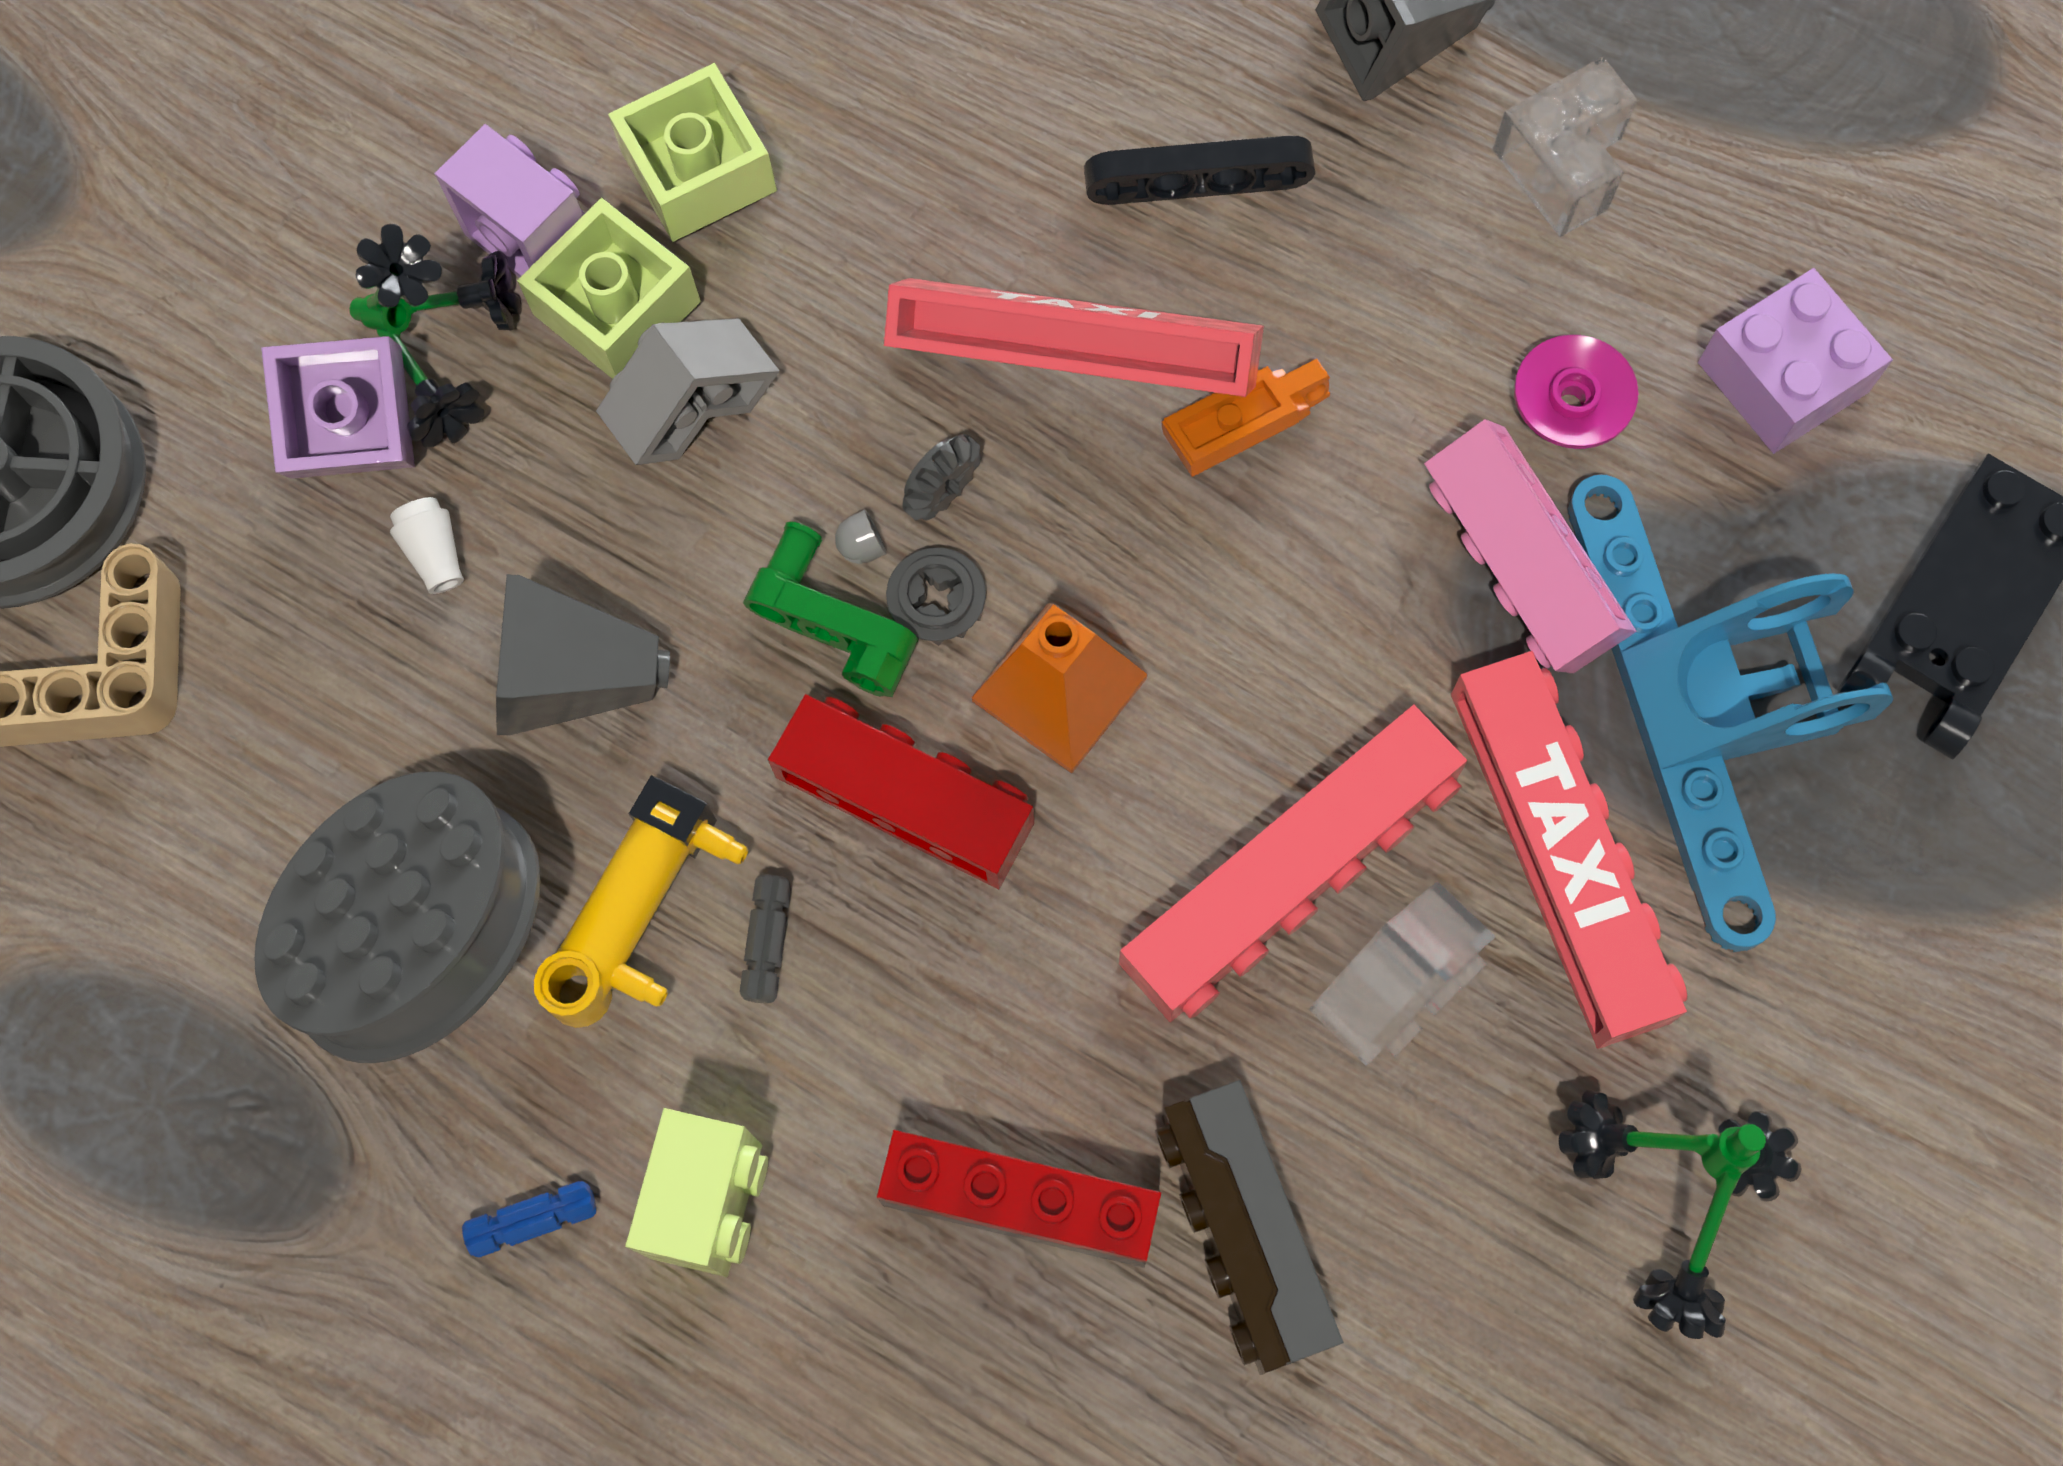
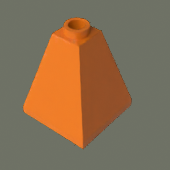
(1060, 687)

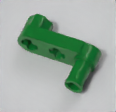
(875, 644)

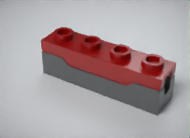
(1019, 1198)

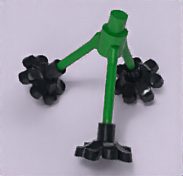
(399, 272)
(1734, 1158)

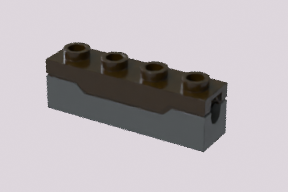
(1249, 1228)

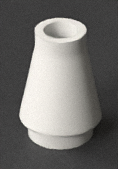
(428, 542)

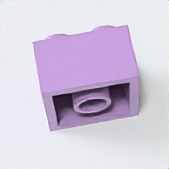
(508, 198)
(1794, 360)
(337, 407)

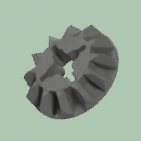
(940, 476)
(944, 570)

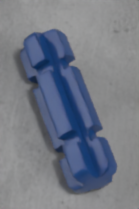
(529, 1219)

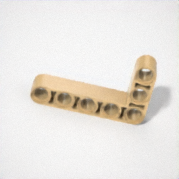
(119, 668)

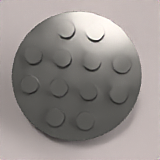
(65, 471)
(397, 918)

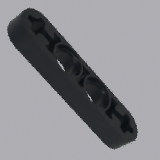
(1199, 170)

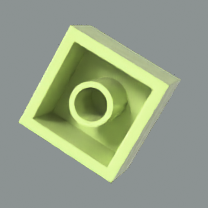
(693, 152)
(607, 287)
(697, 1193)

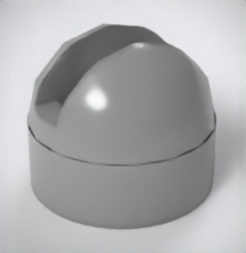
(859, 539)

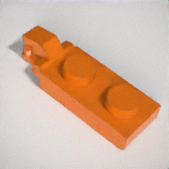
(1231, 423)

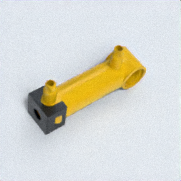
(604, 935)

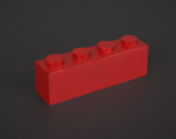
(903, 790)

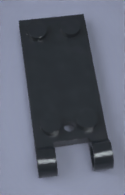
(1971, 599)

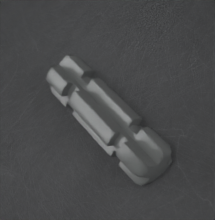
(765, 939)

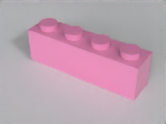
(1528, 548)

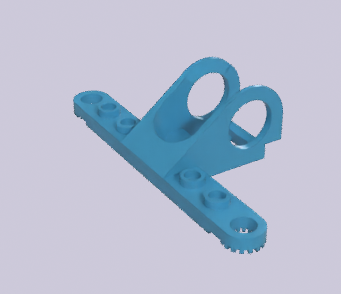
(1698, 707)

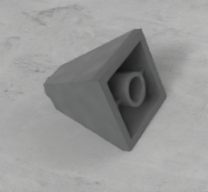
(1394, 37)
(569, 660)

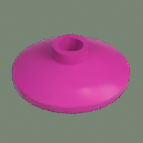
(1582, 369)

